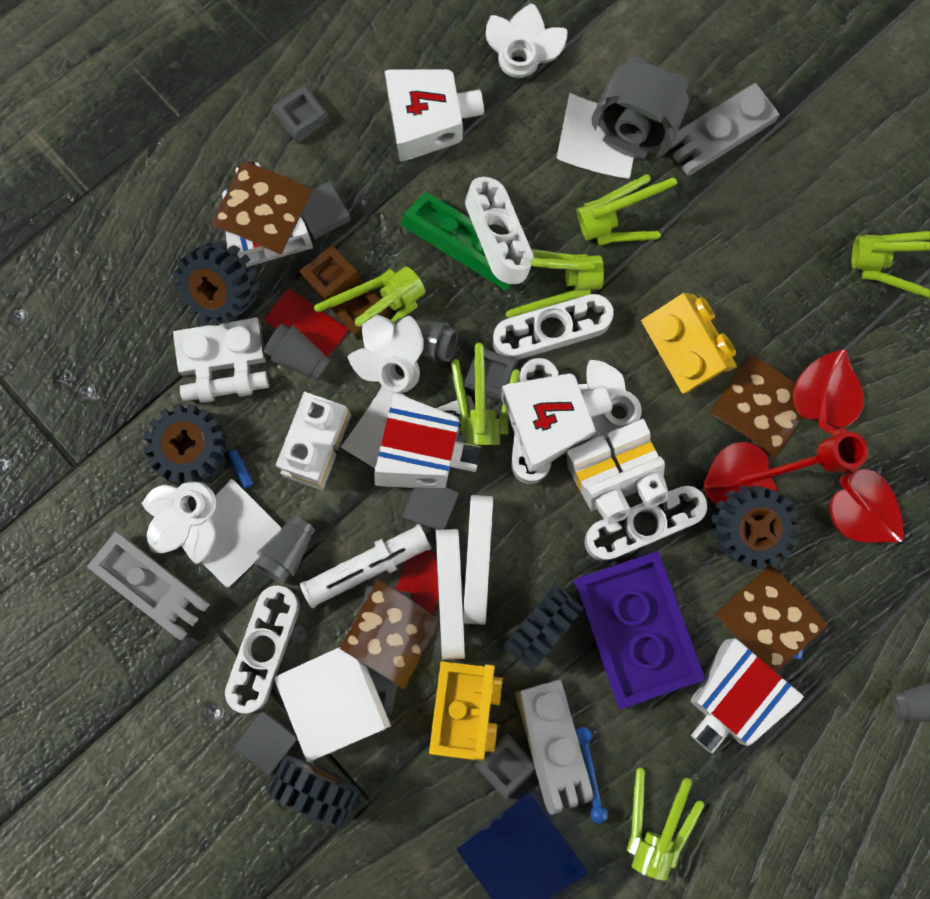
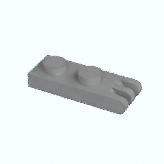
(724, 128)
(146, 584)
(554, 746)

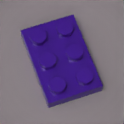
(638, 630)

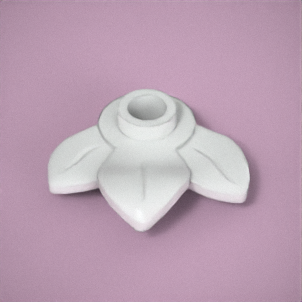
(525, 38)
(385, 348)
(604, 375)
(179, 525)

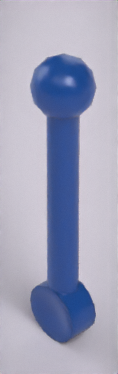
(599, 813)

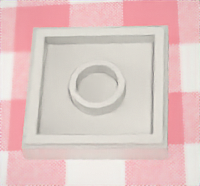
(331, 703)

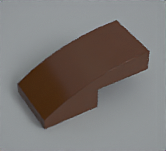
(332, 275)

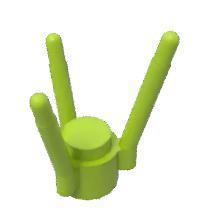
(600, 216)
(875, 251)
(580, 271)
(399, 291)
(480, 424)
(658, 852)

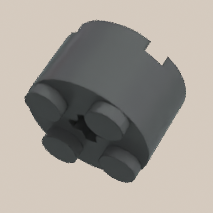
(641, 108)

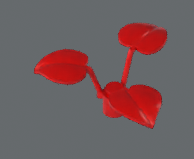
(833, 395)

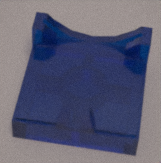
(521, 854)

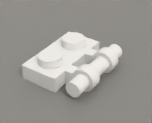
(220, 348)

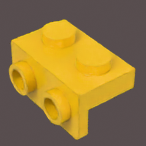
(689, 341)
(463, 711)

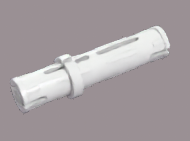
(365, 566)

